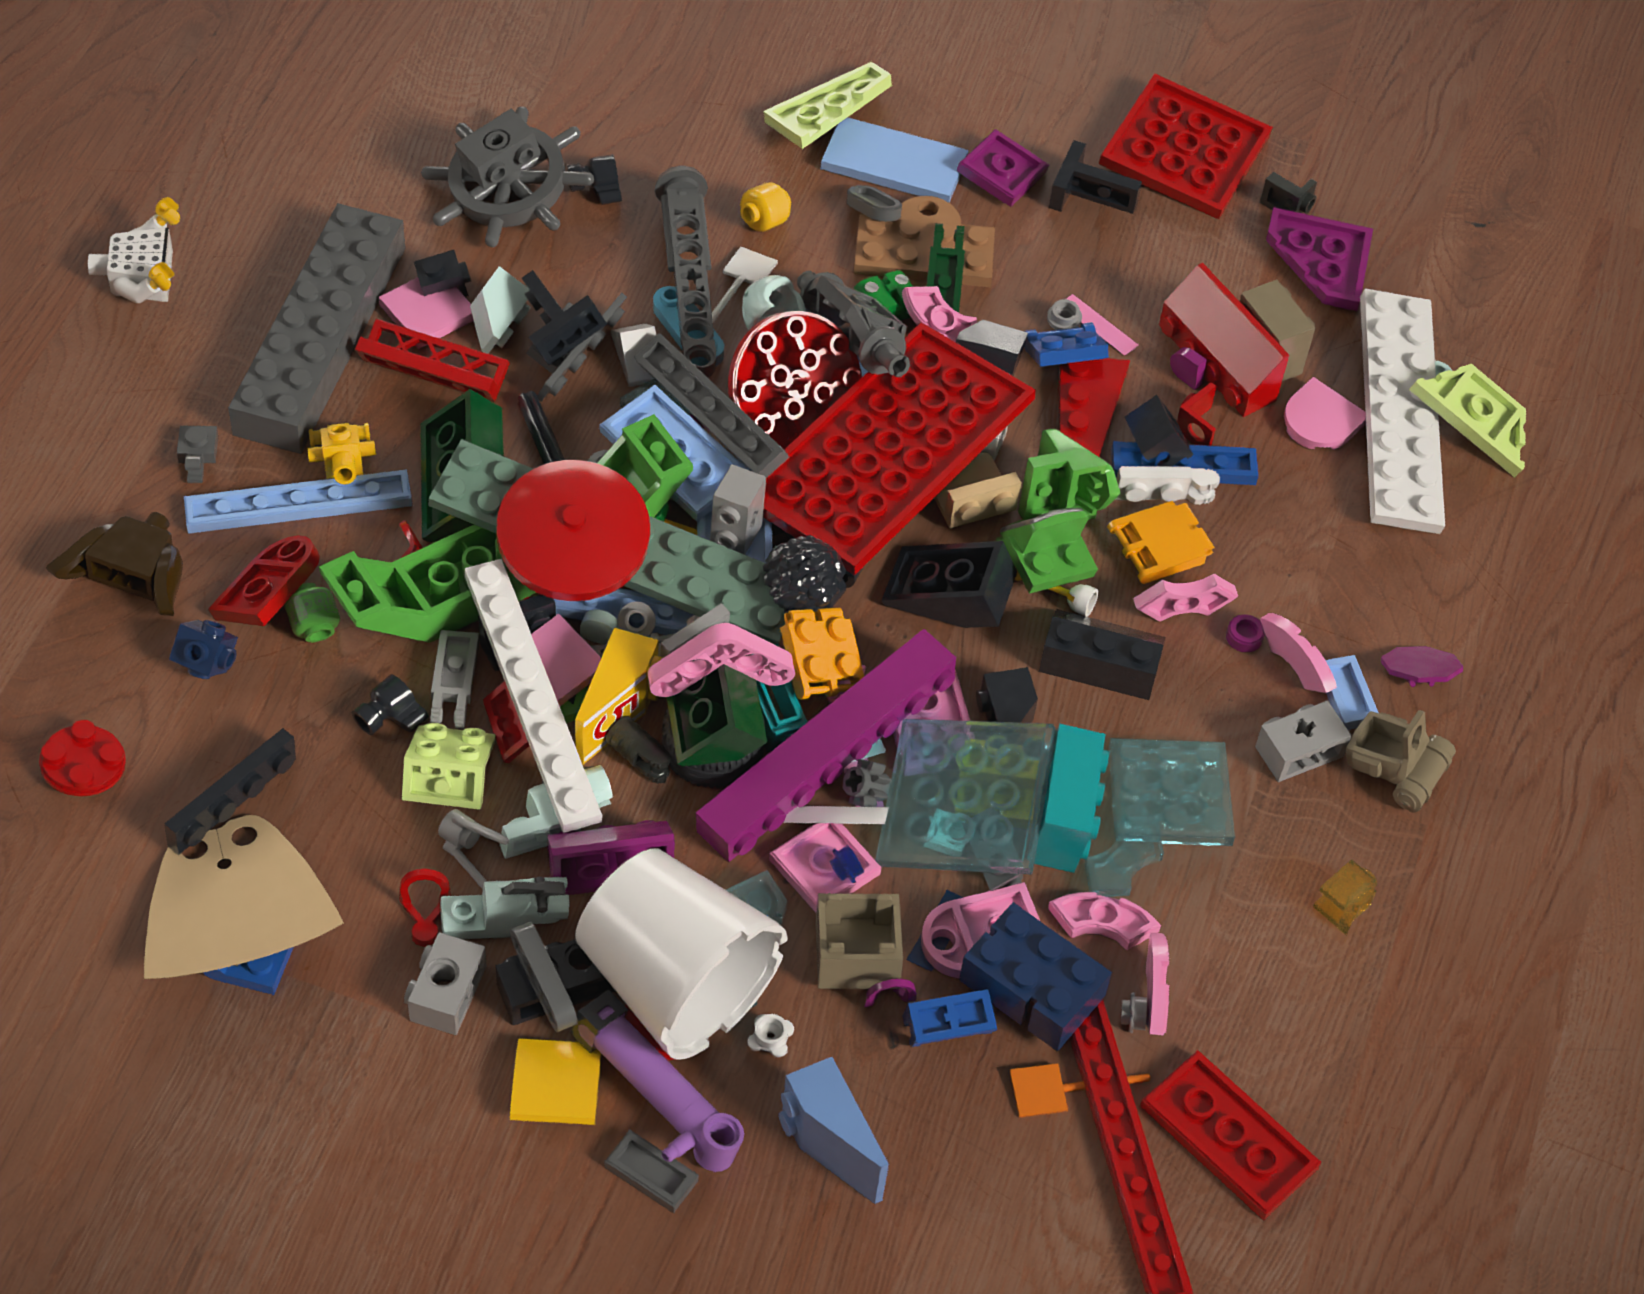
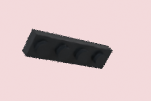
(230, 791)

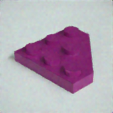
(1323, 254)

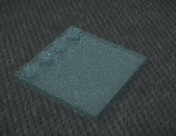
(967, 796)

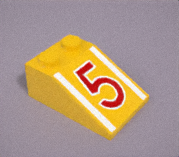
(616, 690)

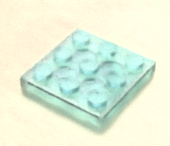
(1171, 791)

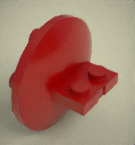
(791, 372)

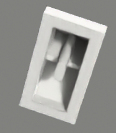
(628, 343)

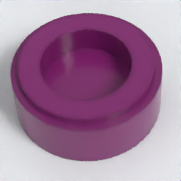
(1245, 633)

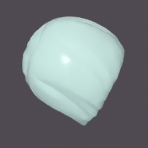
(769, 297)

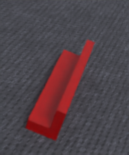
(431, 367)

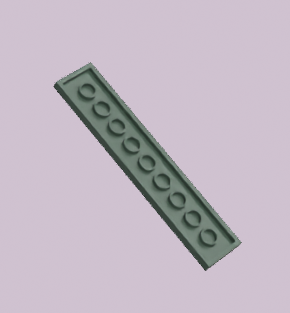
(677, 566)

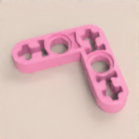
(719, 646)

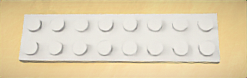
(1399, 425)

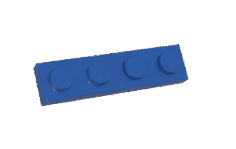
(1232, 464)

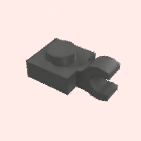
(196, 447)

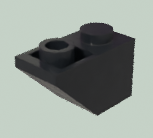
(1007, 696)

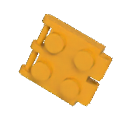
(1162, 540)
(821, 651)

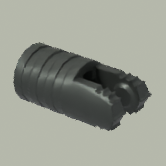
(640, 749)

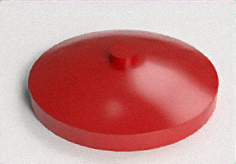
(573, 530)

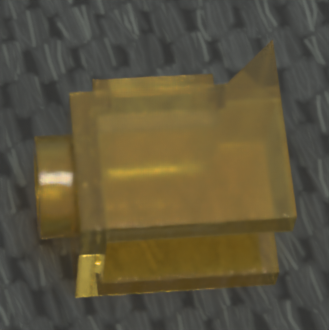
(1346, 895)

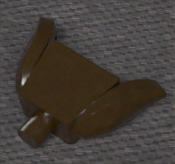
(127, 557)

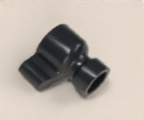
(605, 178)
(391, 701)

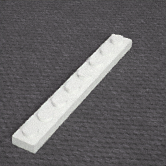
(533, 696)

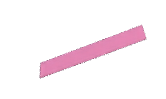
(1104, 328)

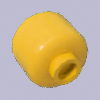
(765, 206)

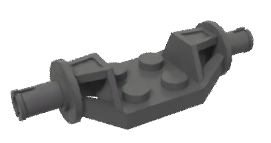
(874, 331)

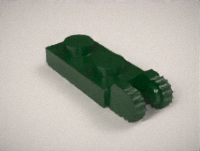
(947, 266)

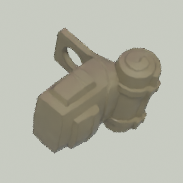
(1401, 754)

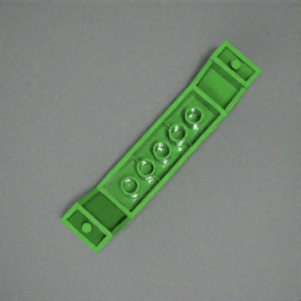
(429, 587)

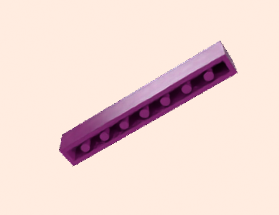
(826, 746)

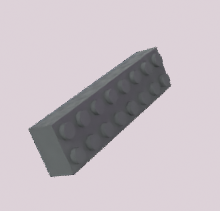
(317, 329)

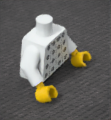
(141, 258)

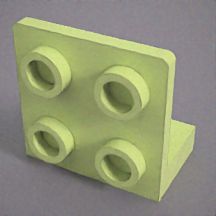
(447, 766)

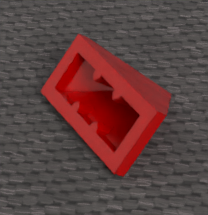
(505, 723)

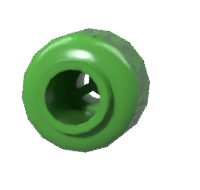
(312, 613)

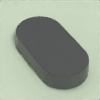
(874, 203)

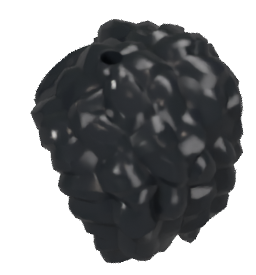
(803, 573)

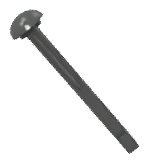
(682, 202)

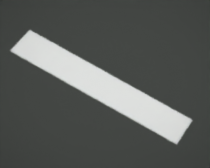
(837, 815)

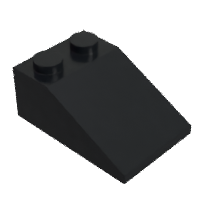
(953, 582)

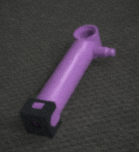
(605, 1028)

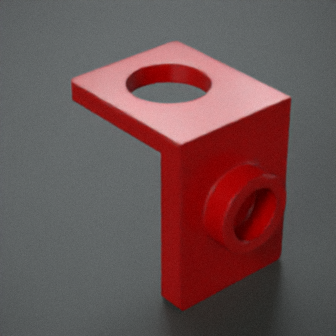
(1191, 411)

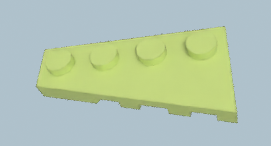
(823, 107)

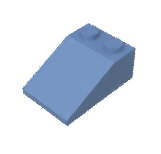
(832, 1127)

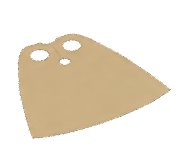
(233, 915)

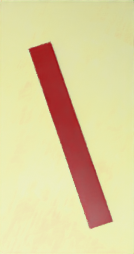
(1128, 1157)

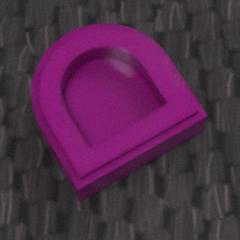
(1188, 367)

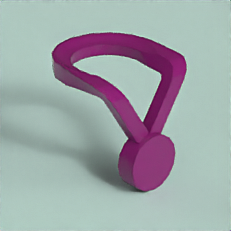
(907, 996)

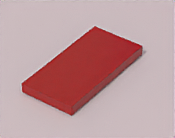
(1230, 1134)

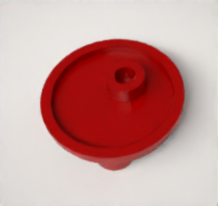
(82, 760)

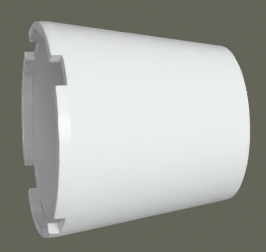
(679, 949)

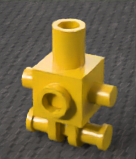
(341, 450)

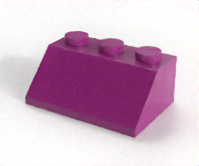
(595, 854)

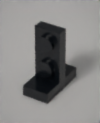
(1092, 184)
(563, 328)

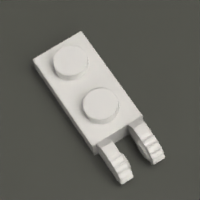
(1167, 484)

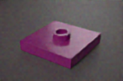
(1002, 167)

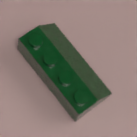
(465, 418)

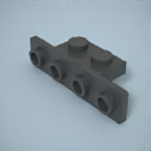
(575, 357)

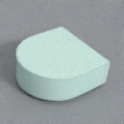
(598, 626)

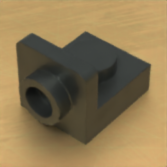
(1286, 195)

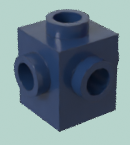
(204, 648)

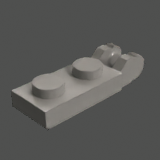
(454, 674)

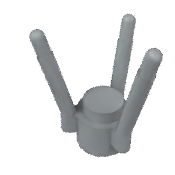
(464, 832)

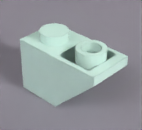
(496, 307)

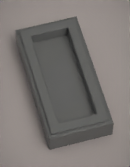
(646, 1170)

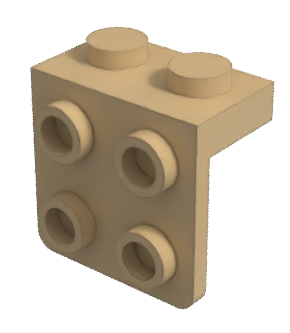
(978, 493)

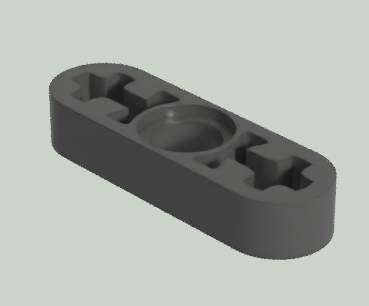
(543, 976)

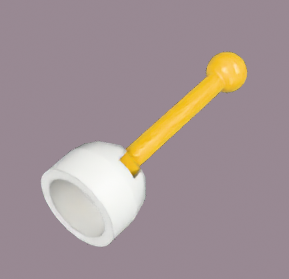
(1079, 598)

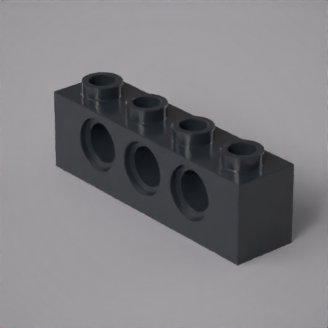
(520, 995)

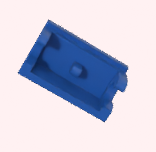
(950, 1017)

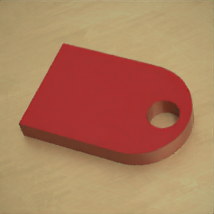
(267, 582)

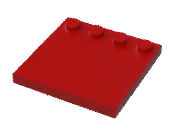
(1186, 146)

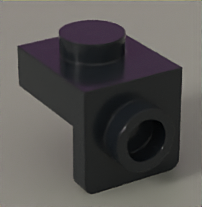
(442, 273)

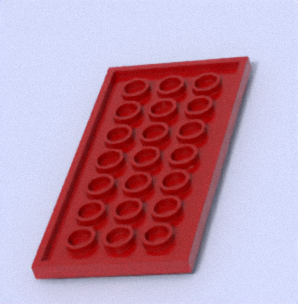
(891, 447)

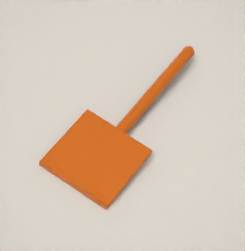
(1041, 1090)

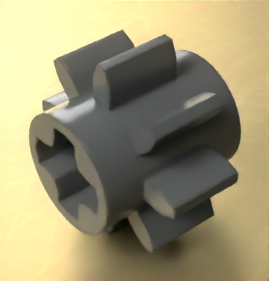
(866, 783)

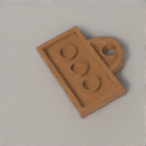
(907, 242)

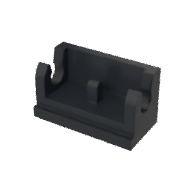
(1158, 432)

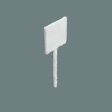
(746, 267)

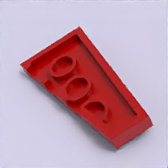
(1089, 399)

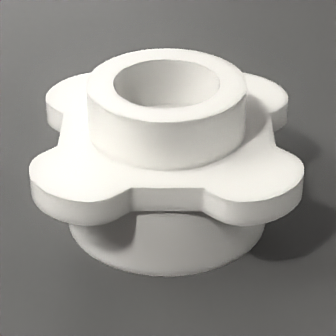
(771, 1024)

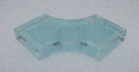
(1113, 870)

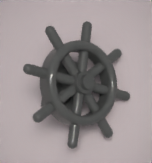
(500, 162)

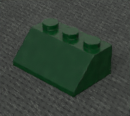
(717, 718)

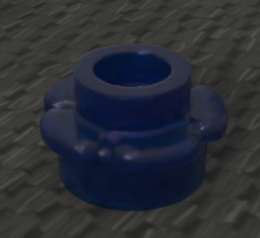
(846, 864)

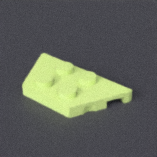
(1479, 412)

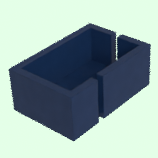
(1034, 963)

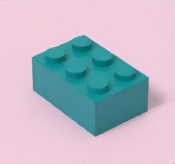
(1072, 798)

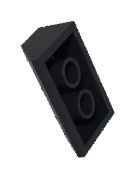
(1102, 654)

